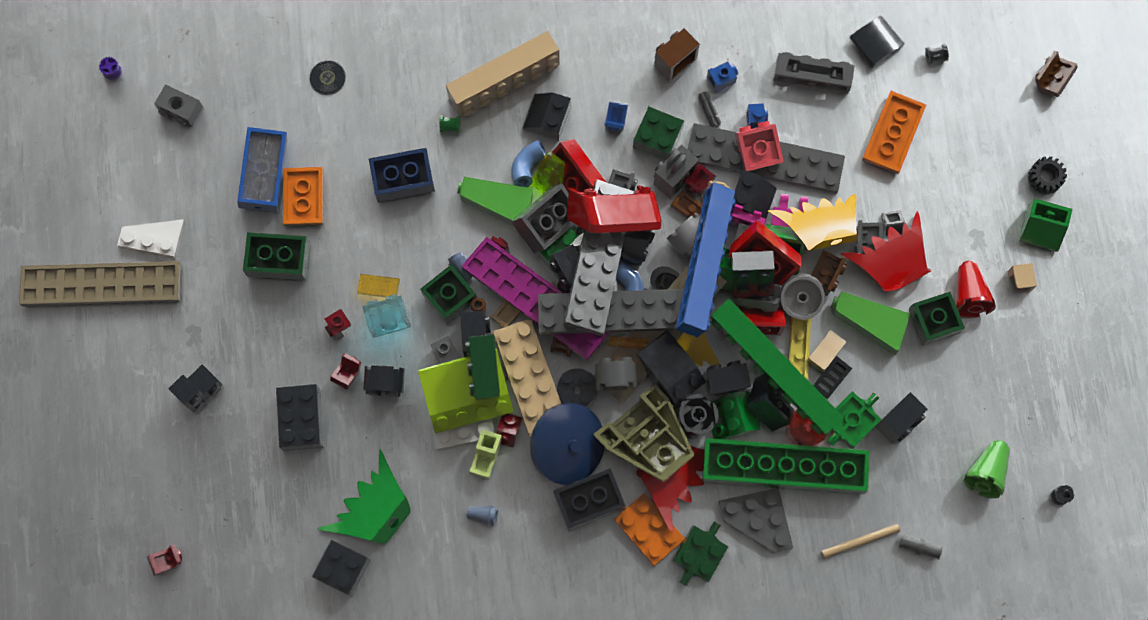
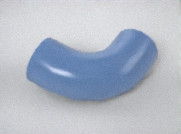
(524, 162)
(629, 277)

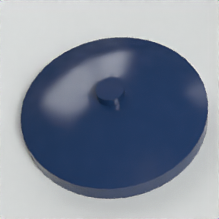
(565, 443)

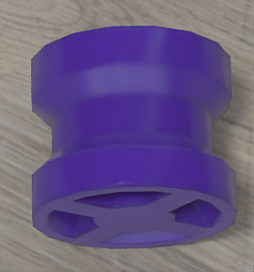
(106, 66)

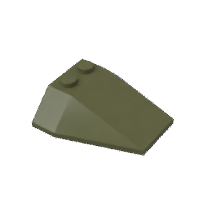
(648, 436)

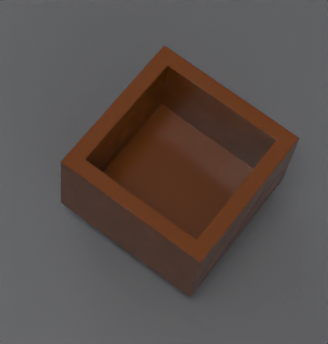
(676, 54)

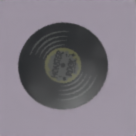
(327, 77)

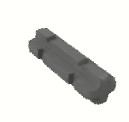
(709, 109)

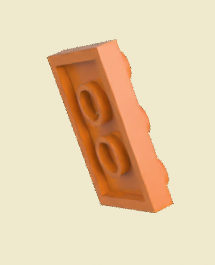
(303, 196)
(648, 529)

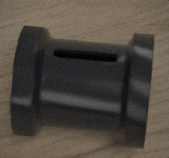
(936, 54)
(1056, 495)

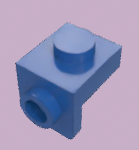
(616, 116)

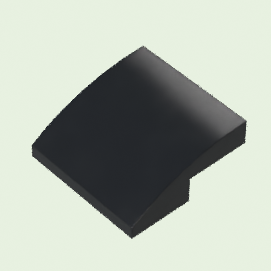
(876, 40)

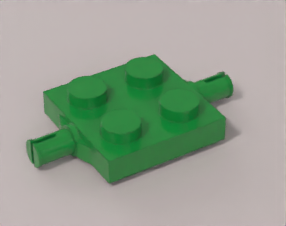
(857, 420)

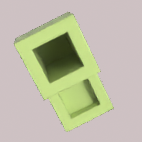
(486, 454)

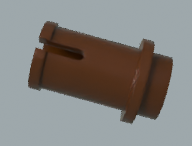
(478, 302)

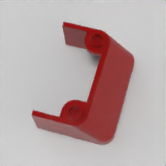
(614, 212)

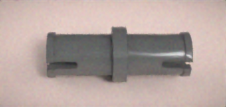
(920, 547)

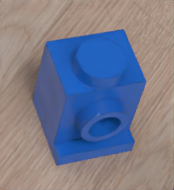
(721, 81)
(756, 114)

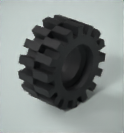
(1055, 167)

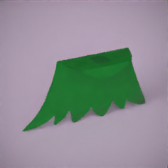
(375, 509)

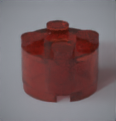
(799, 436)

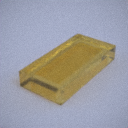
(378, 285)

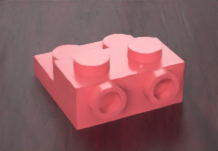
(759, 146)

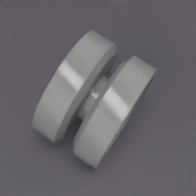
(807, 285)

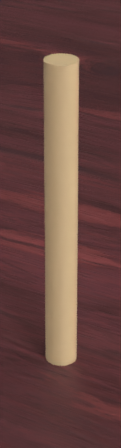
(860, 541)

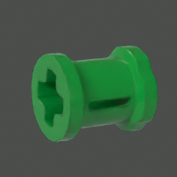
(449, 124)

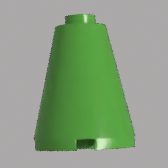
(990, 470)

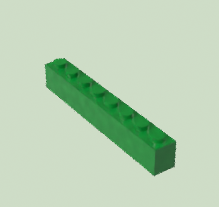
(775, 367)

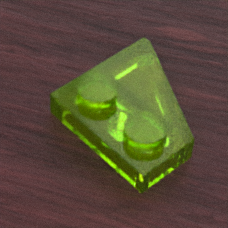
(548, 173)

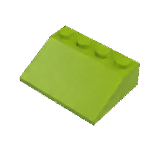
(449, 396)

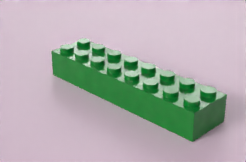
(785, 466)

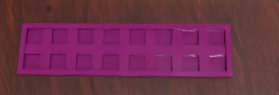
(520, 288)

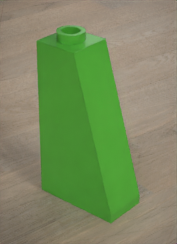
(495, 198)
(875, 321)

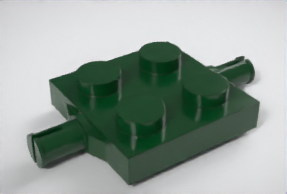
(700, 553)

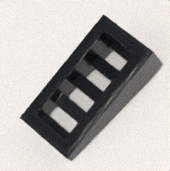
(841, 363)

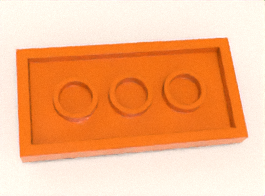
(894, 132)

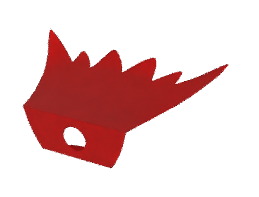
(895, 261)
(667, 492)

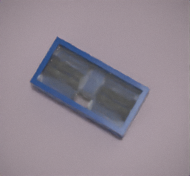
(262, 169)

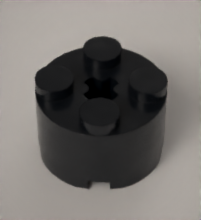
(634, 246)
(577, 378)
(383, 379)
(700, 407)

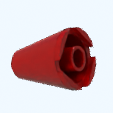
(972, 292)

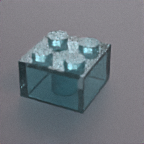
(386, 315)

